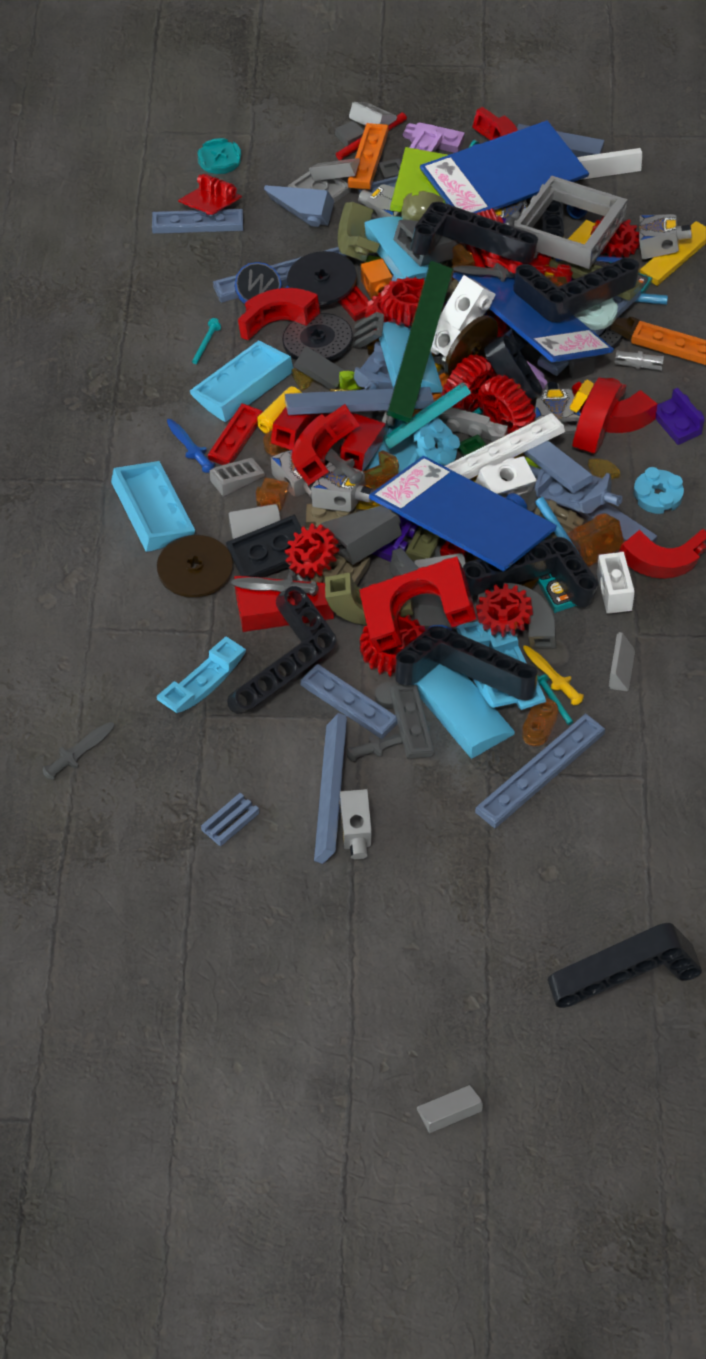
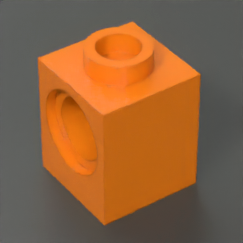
(375, 276)

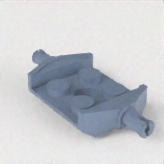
(374, 372)
(583, 500)

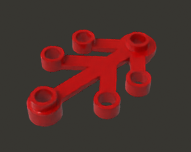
(539, 263)

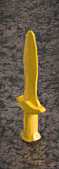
(559, 682)

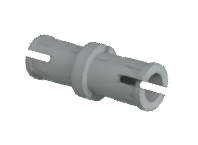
(639, 360)

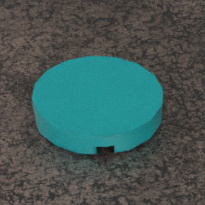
(219, 156)

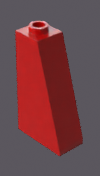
(259, 607)

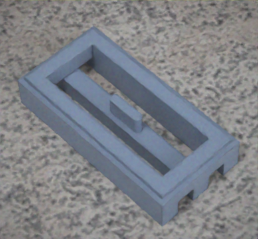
(218, 823)

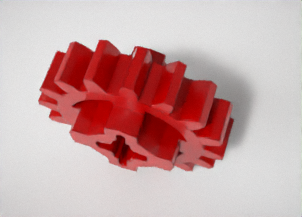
(623, 241)
(312, 551)
(504, 610)

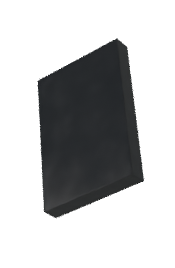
(264, 549)

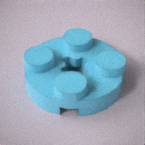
(444, 438)
(658, 479)

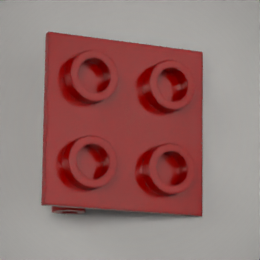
(211, 195)

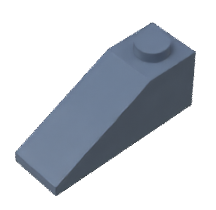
(307, 204)

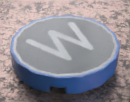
(255, 279)

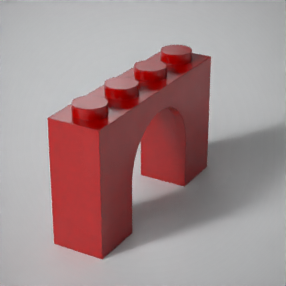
(359, 445)
(384, 600)

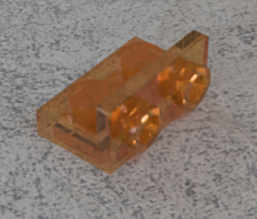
(597, 537)

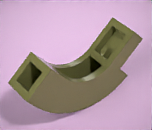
(352, 232)
(346, 601)

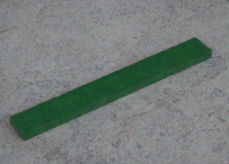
(419, 342)

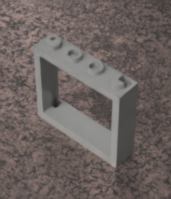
(581, 197)

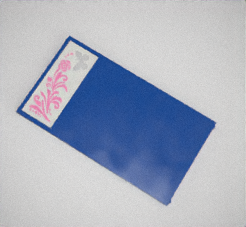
(503, 169)
(555, 340)
(463, 512)

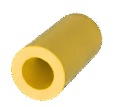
(270, 414)

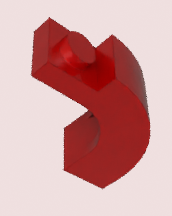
(491, 125)
(276, 305)
(596, 413)
(629, 413)
(317, 439)
(662, 562)

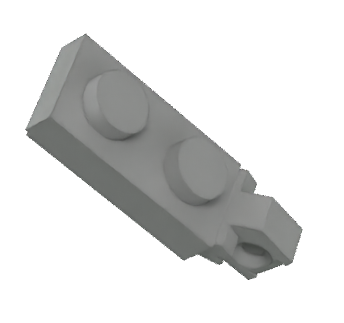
(473, 424)

